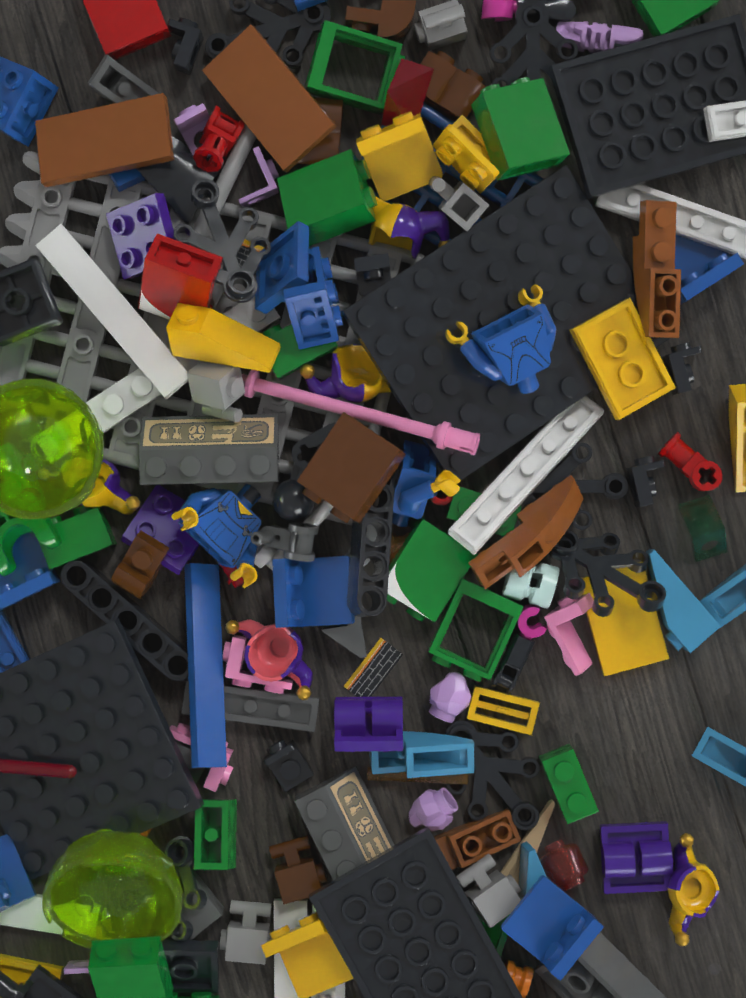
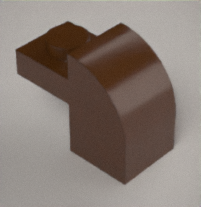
(390, 22)
(140, 565)

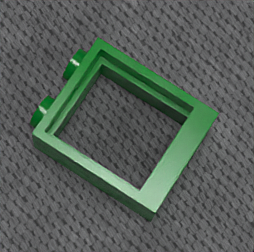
(327, 34)
(472, 669)

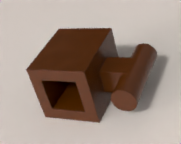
(299, 875)

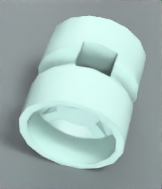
(542, 594)

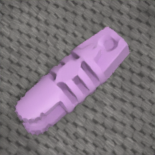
(598, 36)

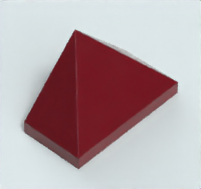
(407, 90)

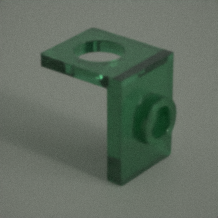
(704, 526)

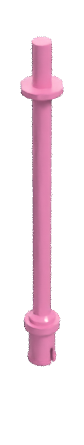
(442, 434)

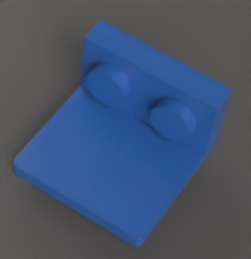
(23, 100)
(701, 266)
(312, 307)
(30, 573)
(311, 592)
(552, 926)

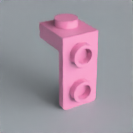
(562, 629)
(234, 656)
(216, 775)

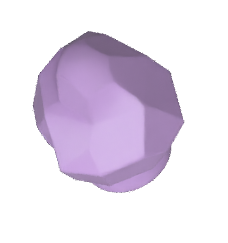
(449, 697)
(433, 809)

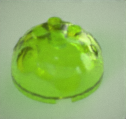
(46, 449)
(113, 889)

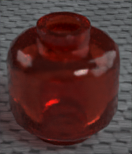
(564, 864)

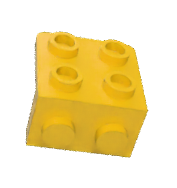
(465, 150)
(399, 156)
(308, 956)

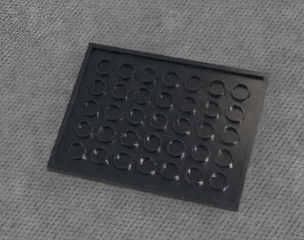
(536, 239)

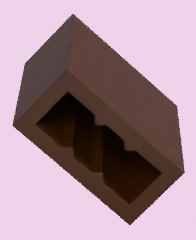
(350, 469)

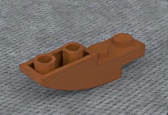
(654, 270)
(540, 530)
(478, 838)

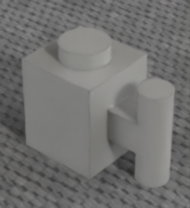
(441, 25)
(459, 202)
(217, 389)
(493, 894)
(245, 937)

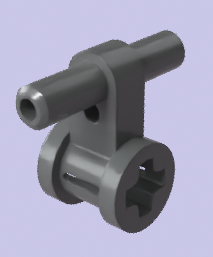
(295, 540)

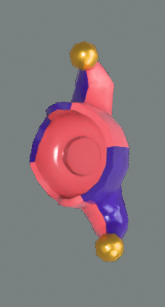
(274, 653)

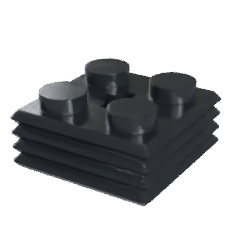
(38, 311)

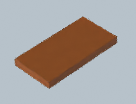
(269, 98)
(104, 140)

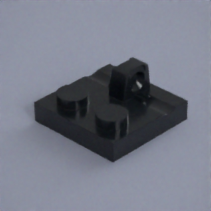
(193, 965)

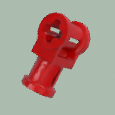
(217, 140)
(690, 462)

